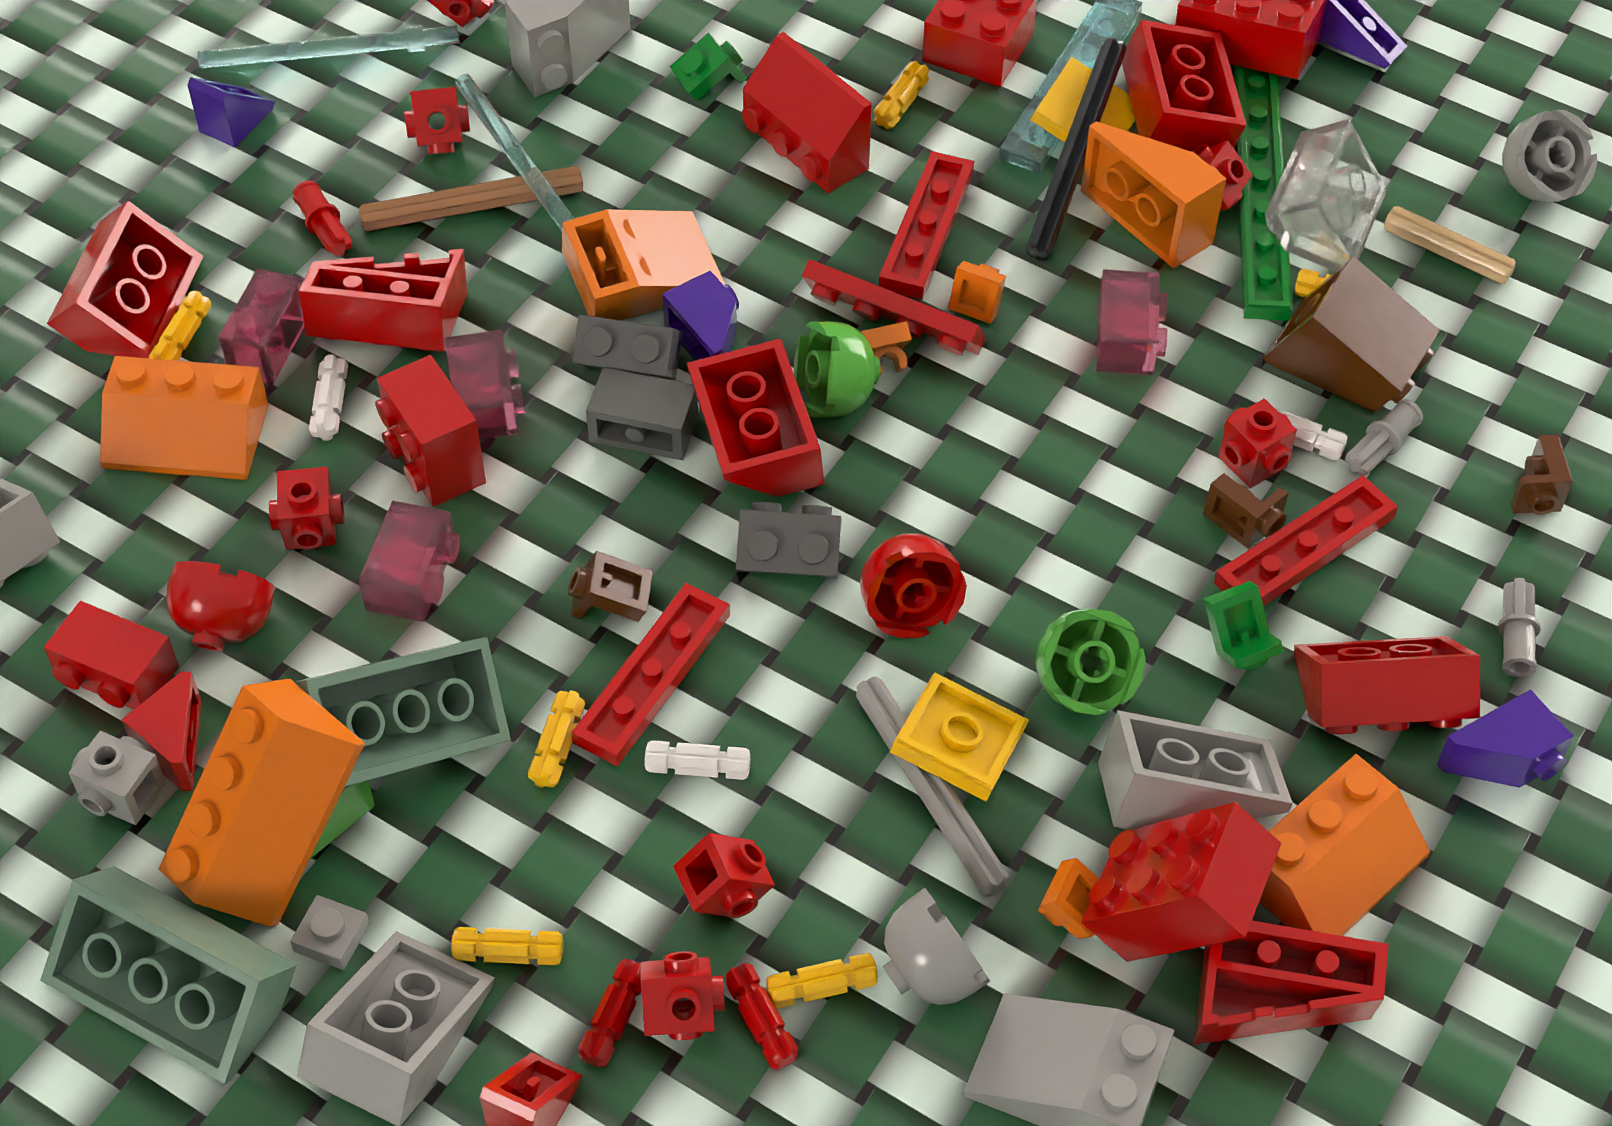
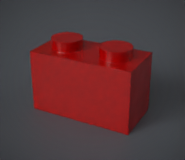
(110, 656)

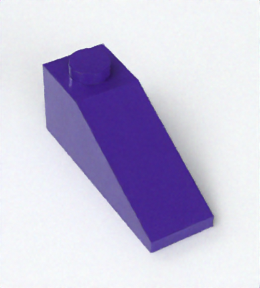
(1360, 32)

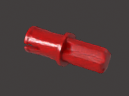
(322, 218)

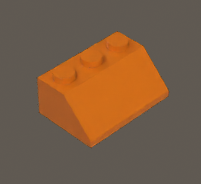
(181, 417)
(1342, 851)

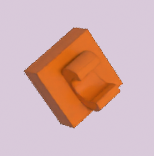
(977, 291)
(889, 342)
(1069, 897)

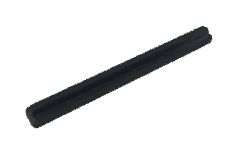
(1073, 153)

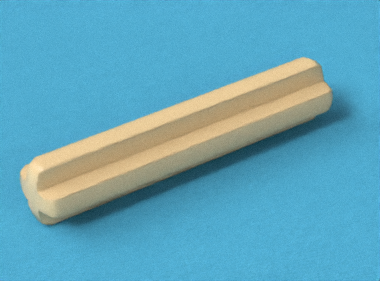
(1449, 245)

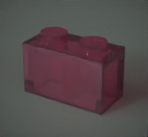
(1129, 322)
(264, 324)
(481, 376)
(409, 561)

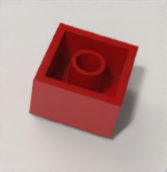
(978, 36)
(430, 431)

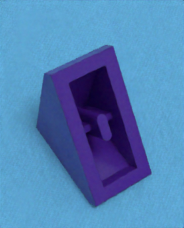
(226, 109)

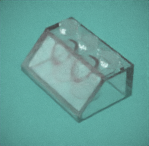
(1326, 196)

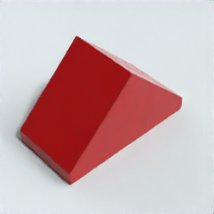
(170, 728)
(529, 1093)

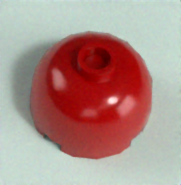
(911, 585)
(216, 604)

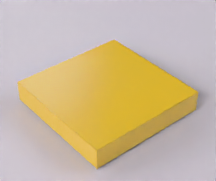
(1063, 99)
(959, 736)

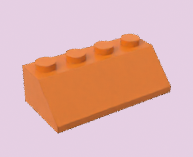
(261, 802)

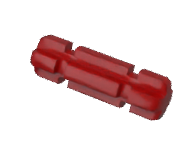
(611, 1014)
(761, 1016)

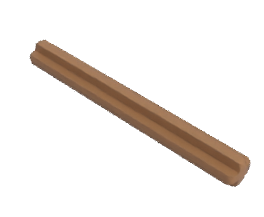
(464, 199)

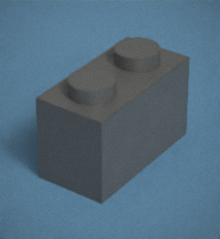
(627, 346)
(642, 413)

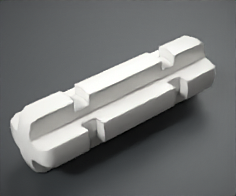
(328, 397)
(1311, 436)
(697, 760)

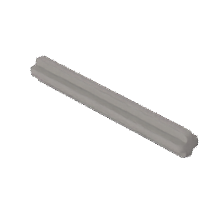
(936, 794)

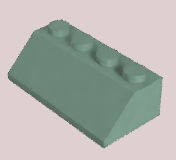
(416, 707)
(166, 971)

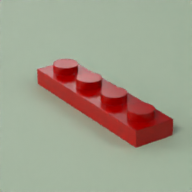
(926, 225)
(875, 302)
(1310, 540)
(650, 674)

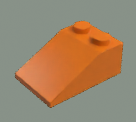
(1153, 191)

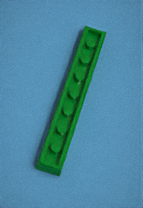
(1263, 259)

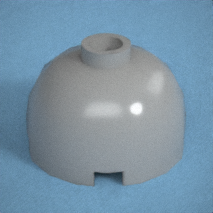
(1549, 157)
(929, 954)

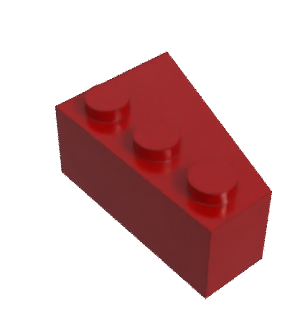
(385, 302)
(1287, 982)

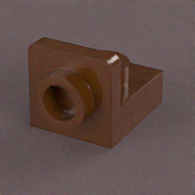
(1545, 479)
(1243, 514)
(611, 586)

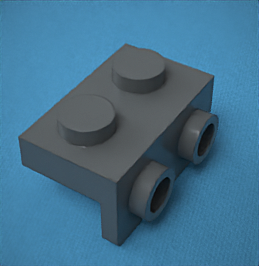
(788, 541)

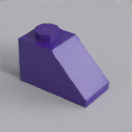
(704, 314)
(1509, 744)

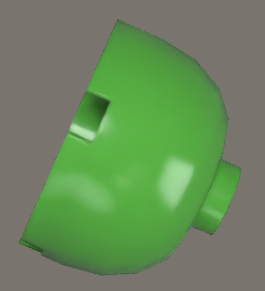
(835, 369)
(1090, 660)

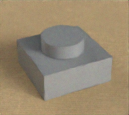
(330, 932)

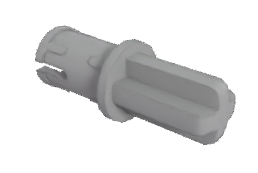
(1384, 437)
(1519, 628)

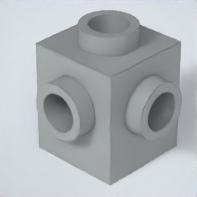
(116, 777)

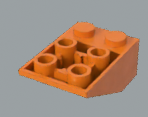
(633, 257)

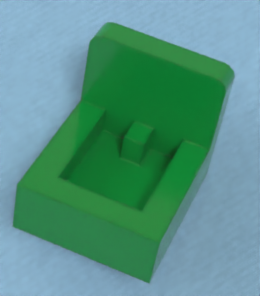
(707, 65)
(1241, 627)

